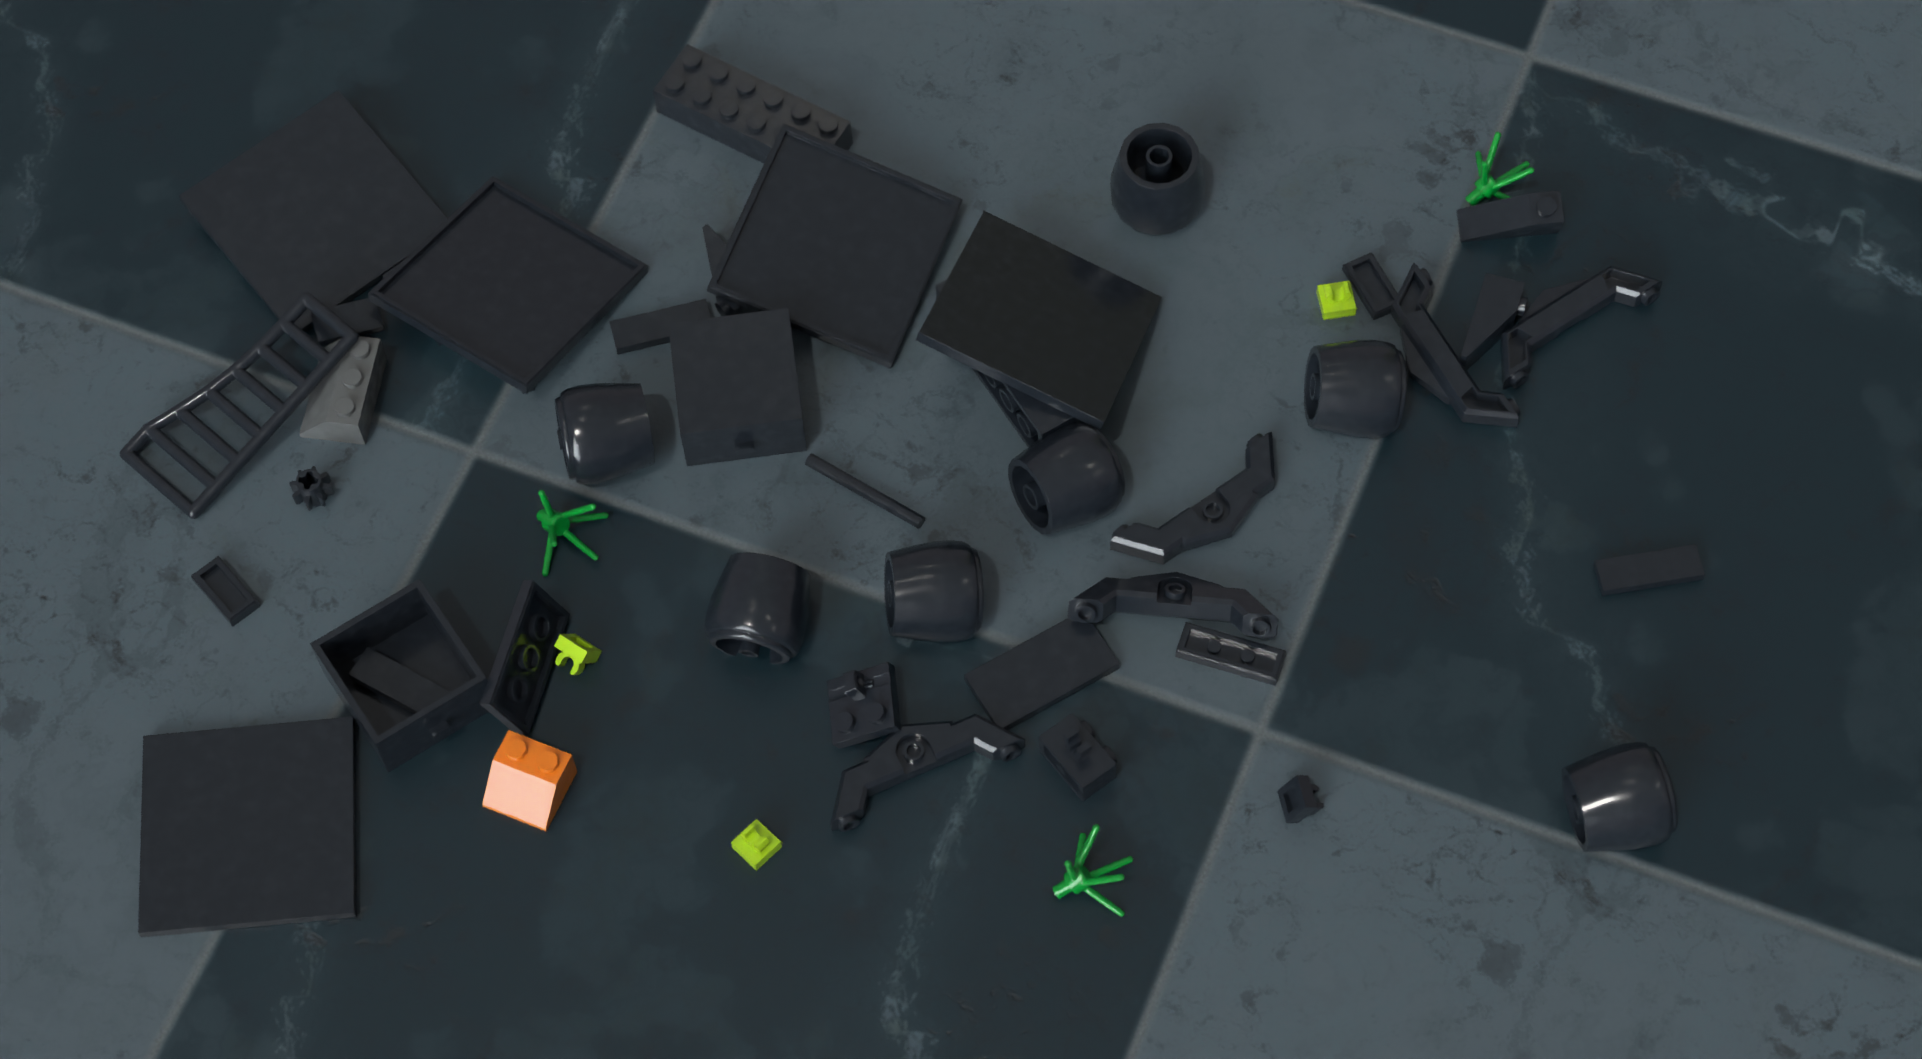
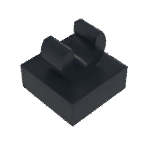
(1298, 799)

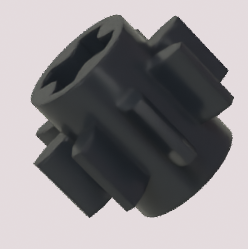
(311, 488)

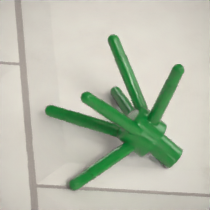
(1486, 184)
(558, 524)
(1080, 879)

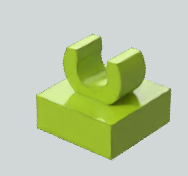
(1336, 300)
(578, 650)
(756, 844)

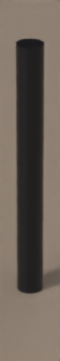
(865, 491)

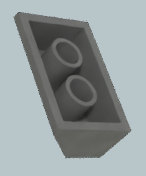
(346, 398)

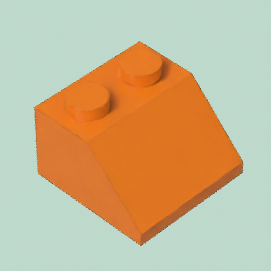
(528, 780)

